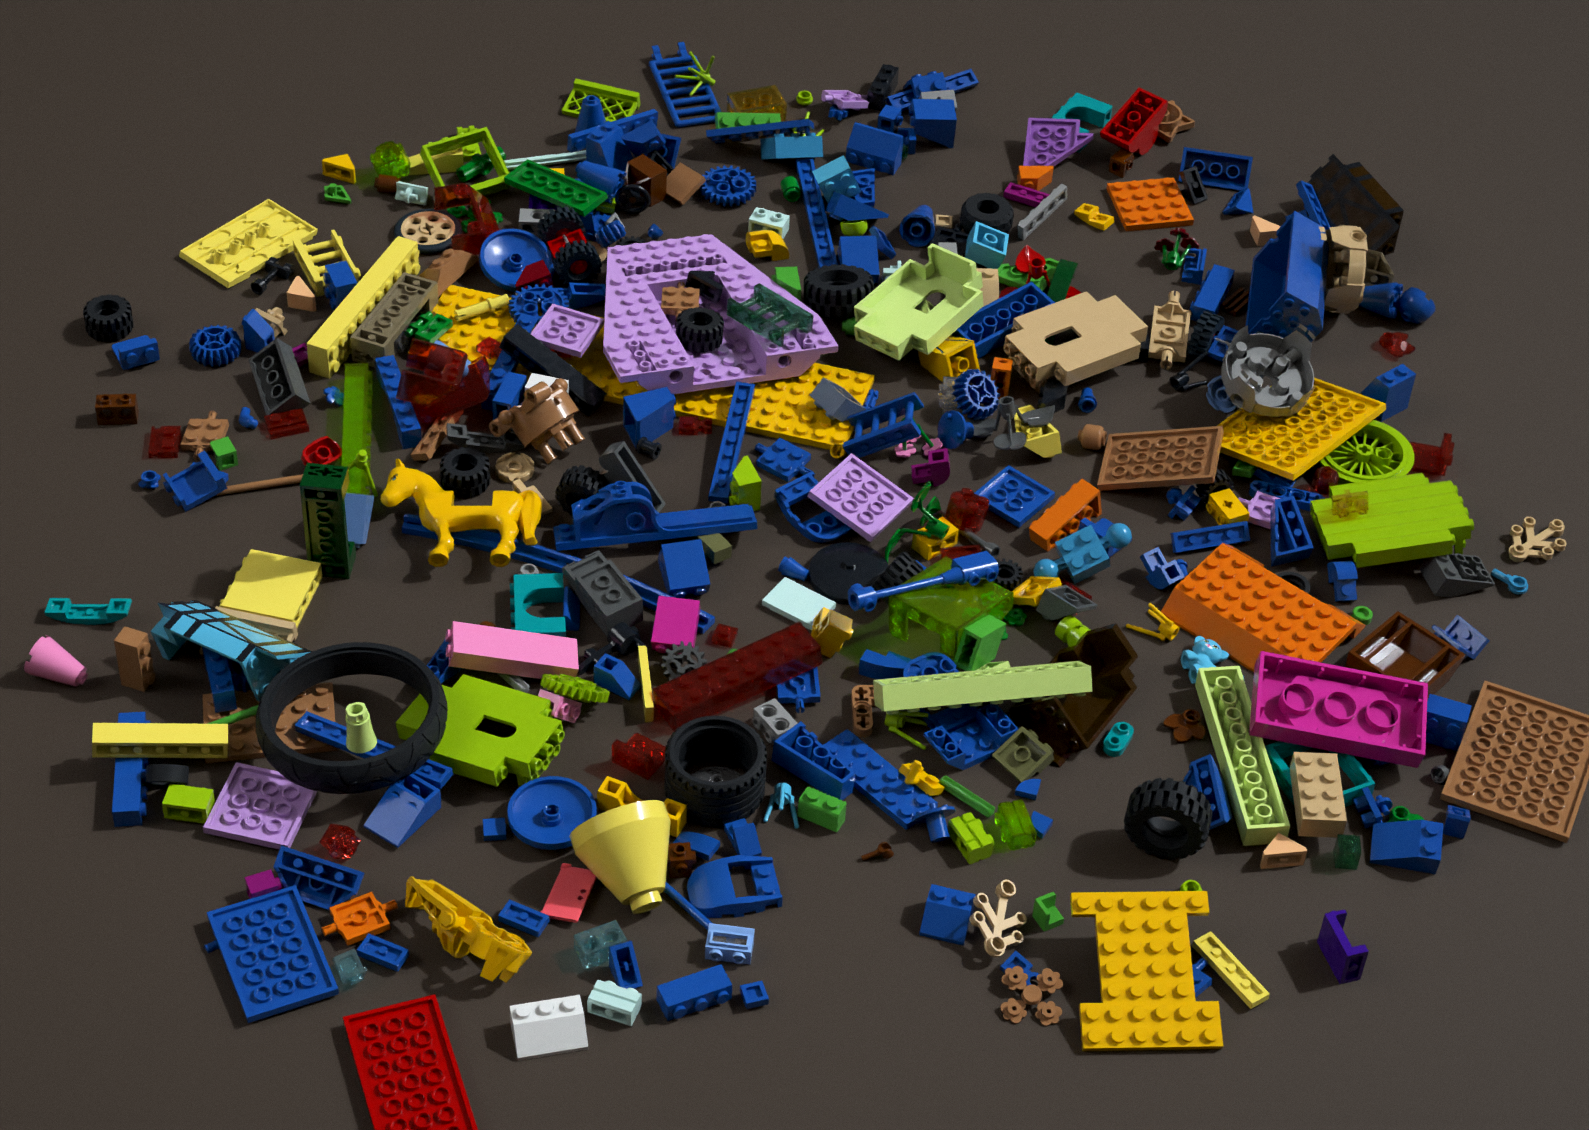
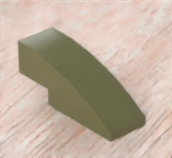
(715, 547)

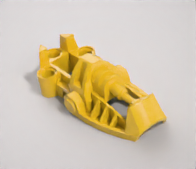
(467, 929)

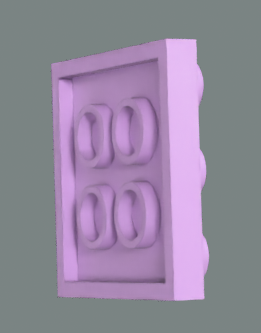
(567, 330)

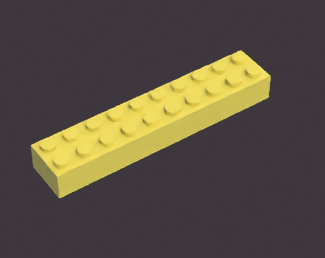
(332, 341)

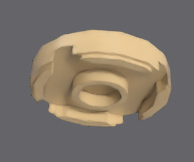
(514, 466)

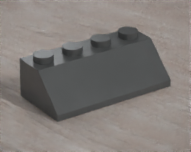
(278, 378)

